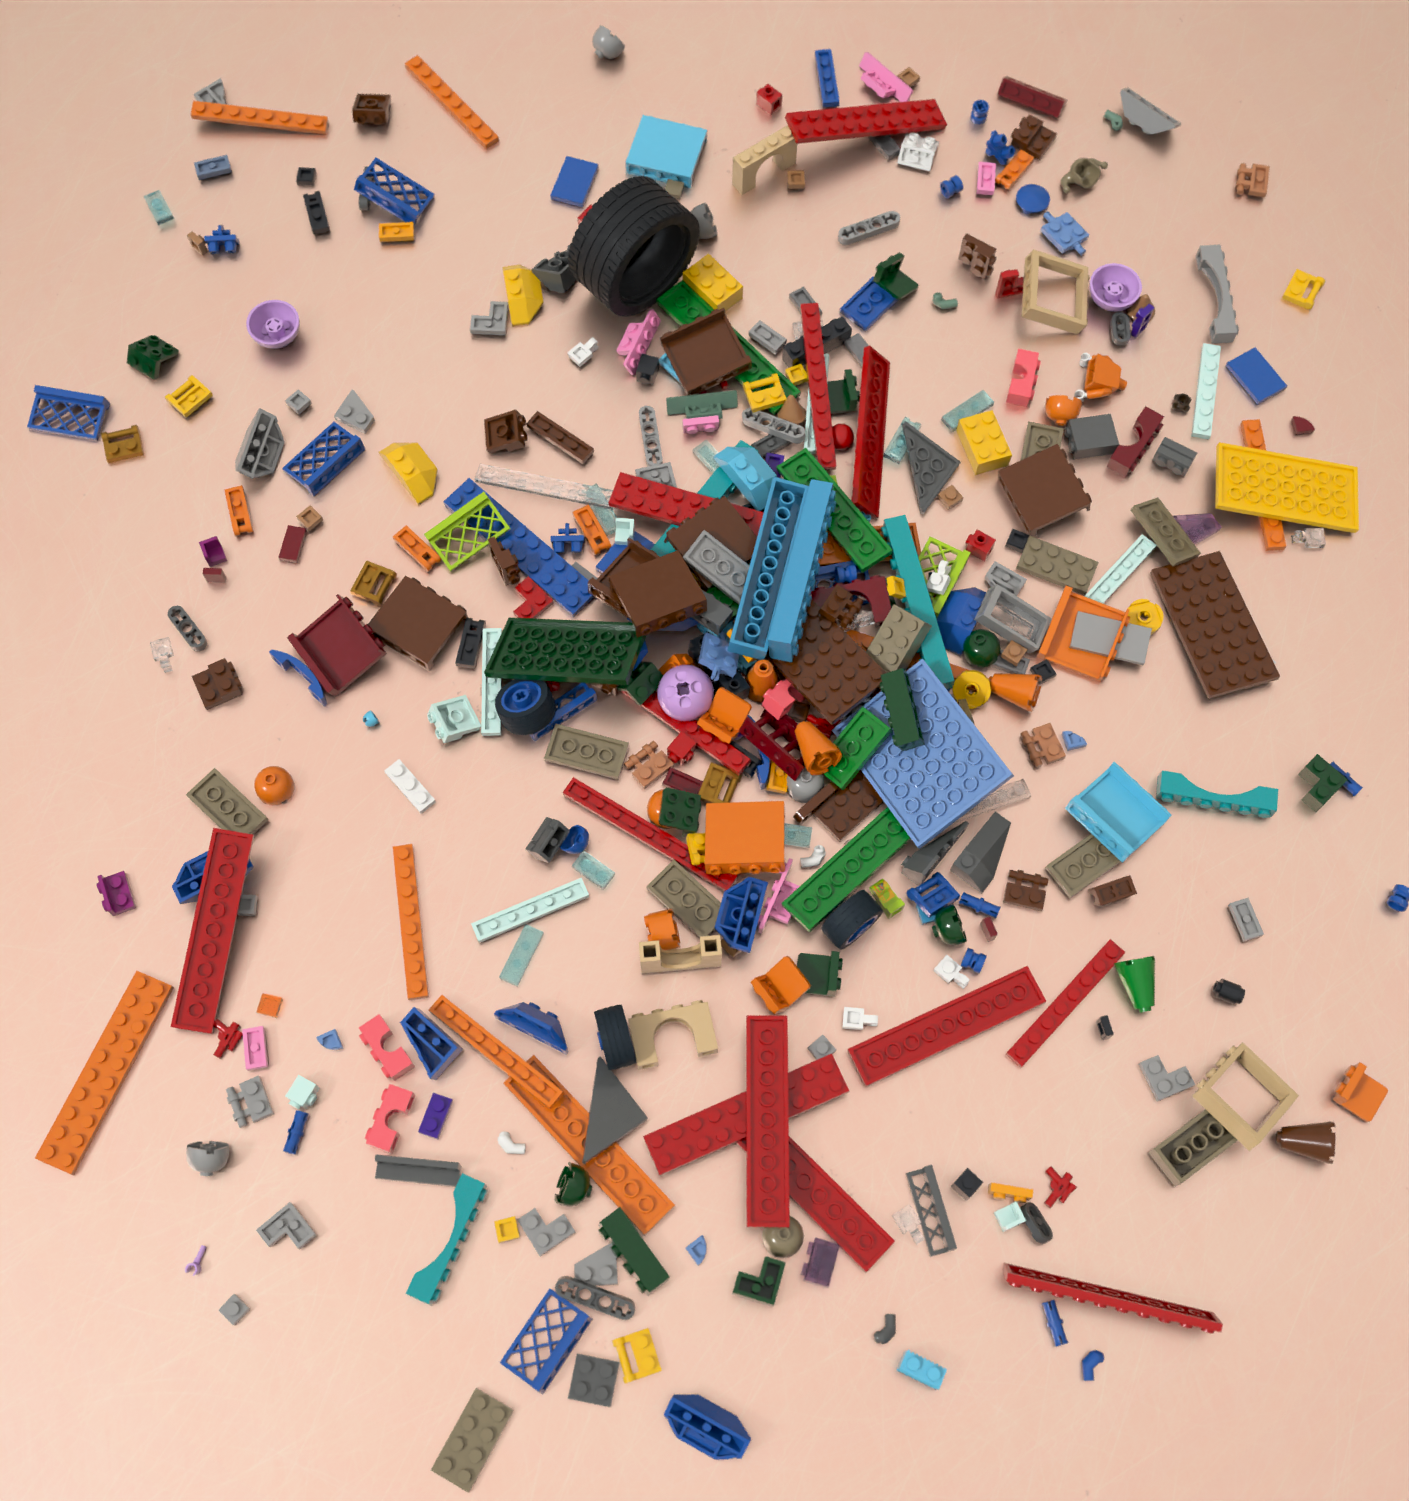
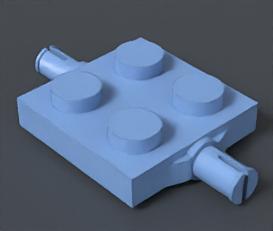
(1064, 233)
(716, 657)

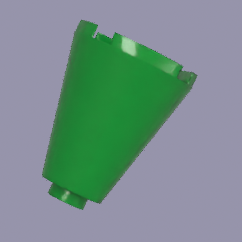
(1138, 981)

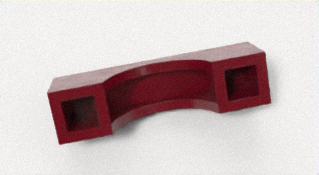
(1125, 457)

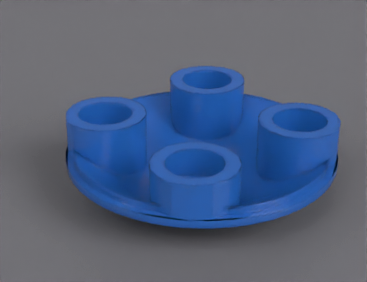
(1032, 198)

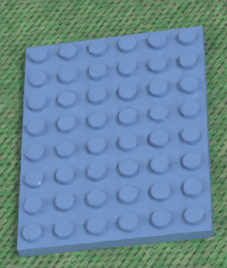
(939, 780)

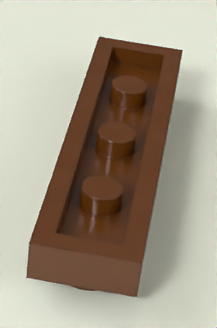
(560, 437)

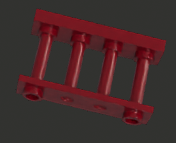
(766, 743)

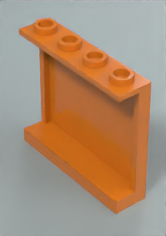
(1058, 637)
(745, 837)

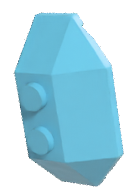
(748, 473)

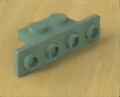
(702, 404)

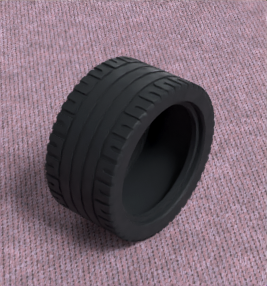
(633, 245)

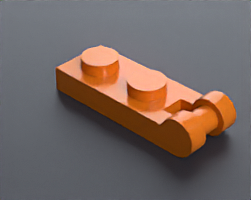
(1014, 169)
(238, 510)
(591, 529)
(416, 548)

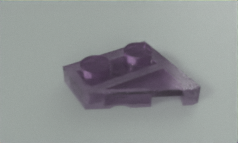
(1198, 526)

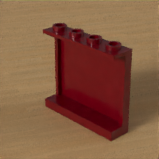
(338, 646)

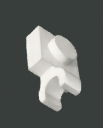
(582, 353)
(939, 581)
(949, 971)
(855, 1018)

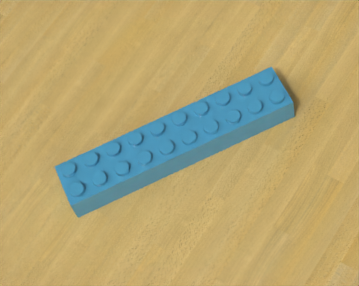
(767, 568)
(801, 571)

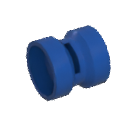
(979, 112)
(952, 186)
(845, 574)
(1399, 899)
(973, 960)

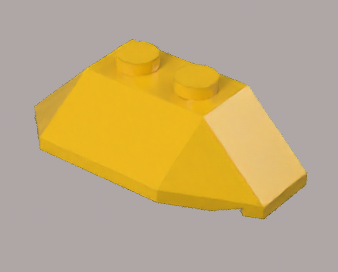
(523, 293)
(412, 469)

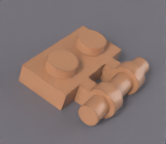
(1258, 179)
(1048, 743)
(653, 768)

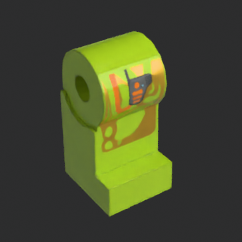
(886, 898)

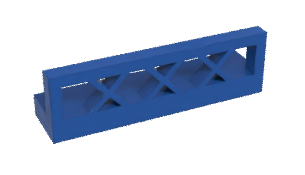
(570, 709)

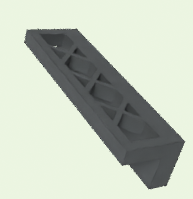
(417, 1170)
(938, 1207)

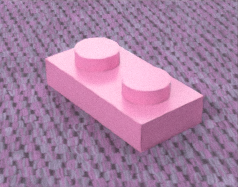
(986, 178)
(699, 424)
(255, 1048)

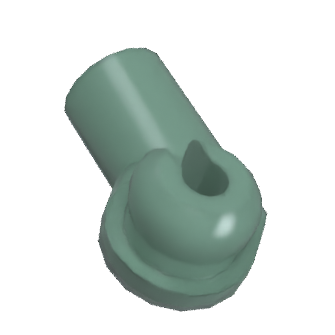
(1115, 119)
(942, 303)

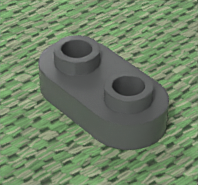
(1120, 330)
(1036, 1223)

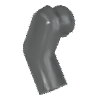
(888, 1331)

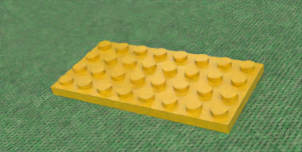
(1287, 487)

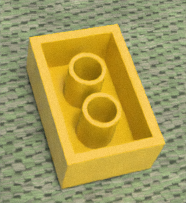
(713, 283)
(983, 442)

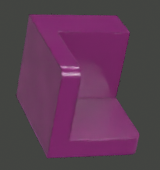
(213, 551)

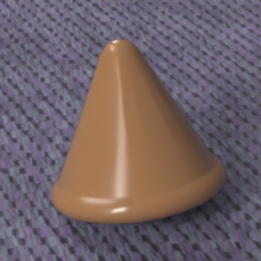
(1142, 301)
(792, 411)

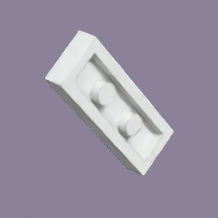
(410, 786)

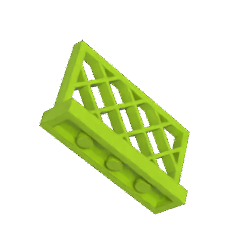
(459, 517)
(956, 569)

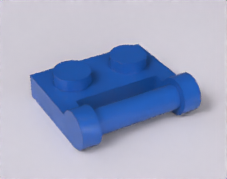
(937, 898)

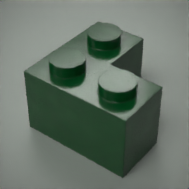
(1323, 779)
(761, 1288)

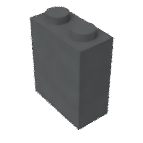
(1091, 436)

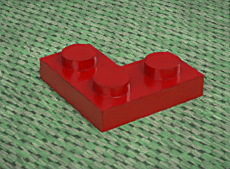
(1009, 284)
(535, 600)

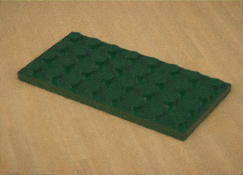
(566, 651)

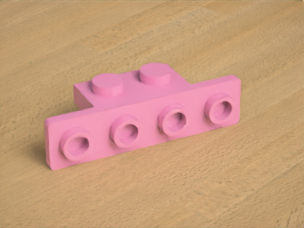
(883, 80)
(637, 340)
(782, 890)

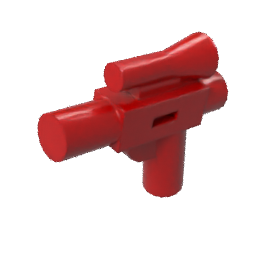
(823, 725)
(227, 1037)
(1060, 1187)

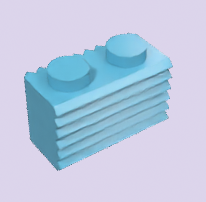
(921, 1369)

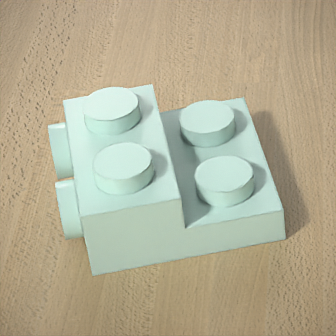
(453, 718)

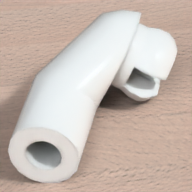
(815, 859)
(509, 1146)

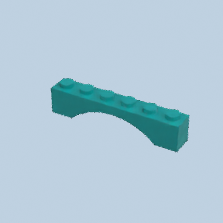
(1178, 788)
(427, 1281)

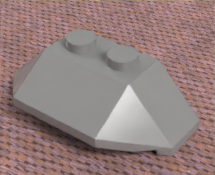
(1145, 114)
(260, 446)

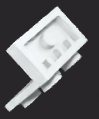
(917, 151)

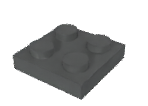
(593, 1380)

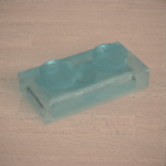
(158, 207)
(593, 870)

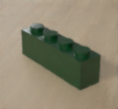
(902, 710)
(633, 1251)

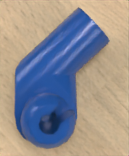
(1090, 1361)

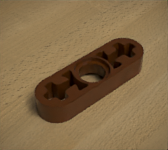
(814, 803)

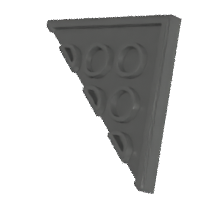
(929, 465)
(611, 1113)

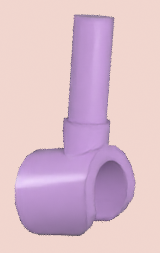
(196, 1262)

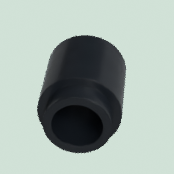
(1228, 991)

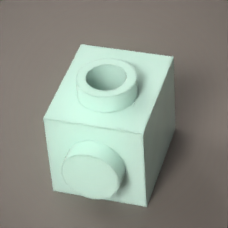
(302, 1093)

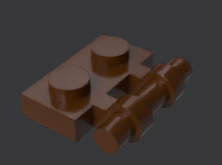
(836, 602)
(1025, 896)

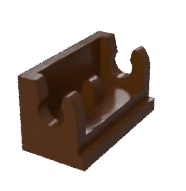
(1113, 891)

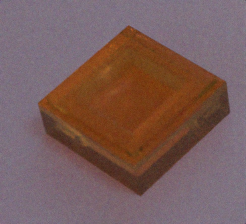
(269, 1005)

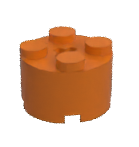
(663, 929)

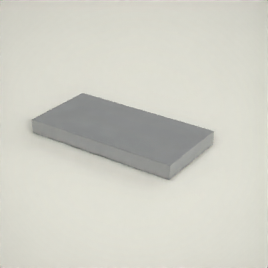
(718, 565)
(1098, 633)

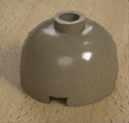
(783, 1241)

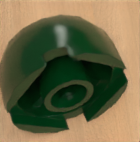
(981, 648)
(949, 926)
(573, 1185)

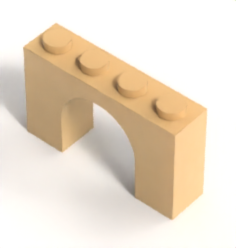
(746, 164)
(703, 955)
(695, 1017)

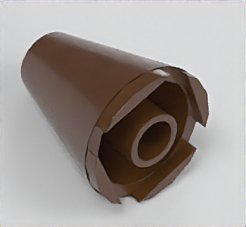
(1309, 1140)

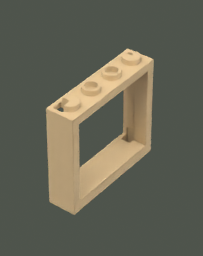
(1030, 286)
(1226, 1115)

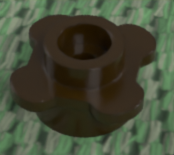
(1185, 399)

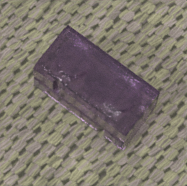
(820, 1263)

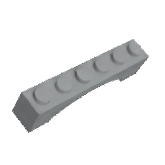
(1211, 261)

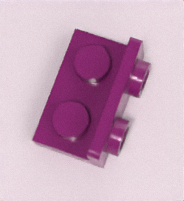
(116, 893)

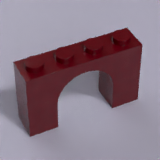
(872, 590)

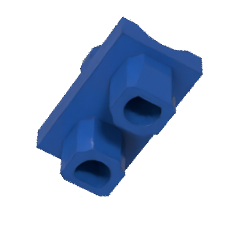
(997, 146)
(219, 238)
(575, 540)

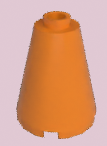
(760, 679)
(1017, 688)
(816, 749)

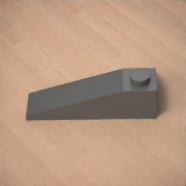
(555, 272)
(981, 856)
(927, 858)

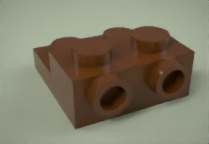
(371, 108)
(1032, 137)
(978, 255)
(505, 432)
(505, 562)
(217, 684)

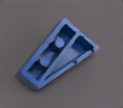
(431, 1043)

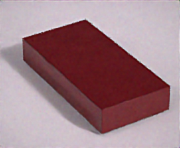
(292, 544)
(680, 781)

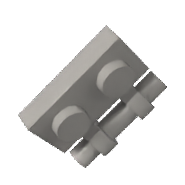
(255, 1099)

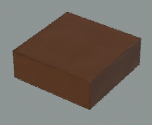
(799, 711)

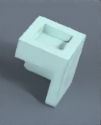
(624, 530)
(1009, 1216)

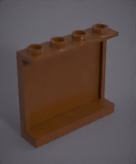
(705, 352)
(1044, 488)
(723, 524)
(631, 556)
(658, 593)
(417, 621)

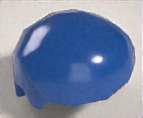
(576, 840)

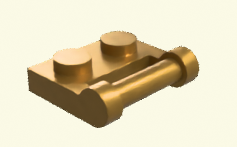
(125, 448)
(368, 579)
(714, 781)

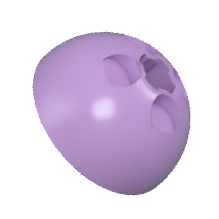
(1115, 287)
(273, 324)
(693, 699)

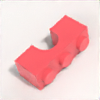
(1021, 389)
(780, 699)
(394, 1063)
(394, 1101)

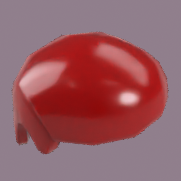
(842, 436)

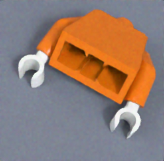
(1101, 377)

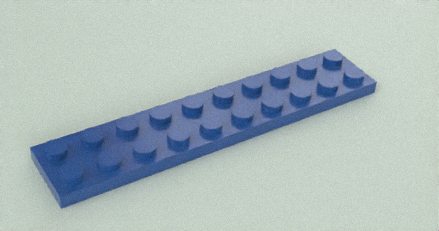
(534, 556)

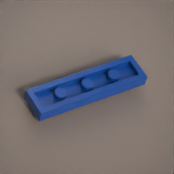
(827, 78)

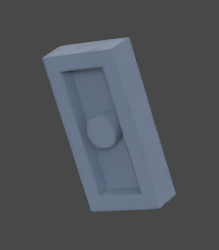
(212, 167)

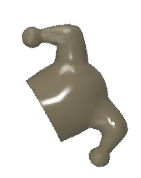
(1084, 173)

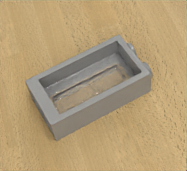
(1013, 618)

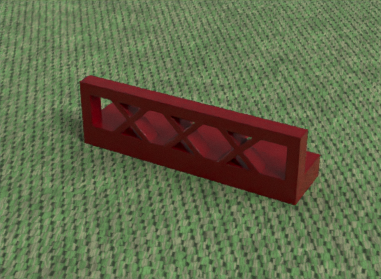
(1031, 96)

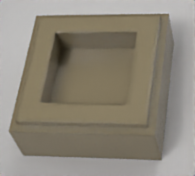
(674, 188)

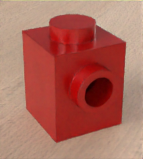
(769, 99)
(980, 545)
(681, 749)

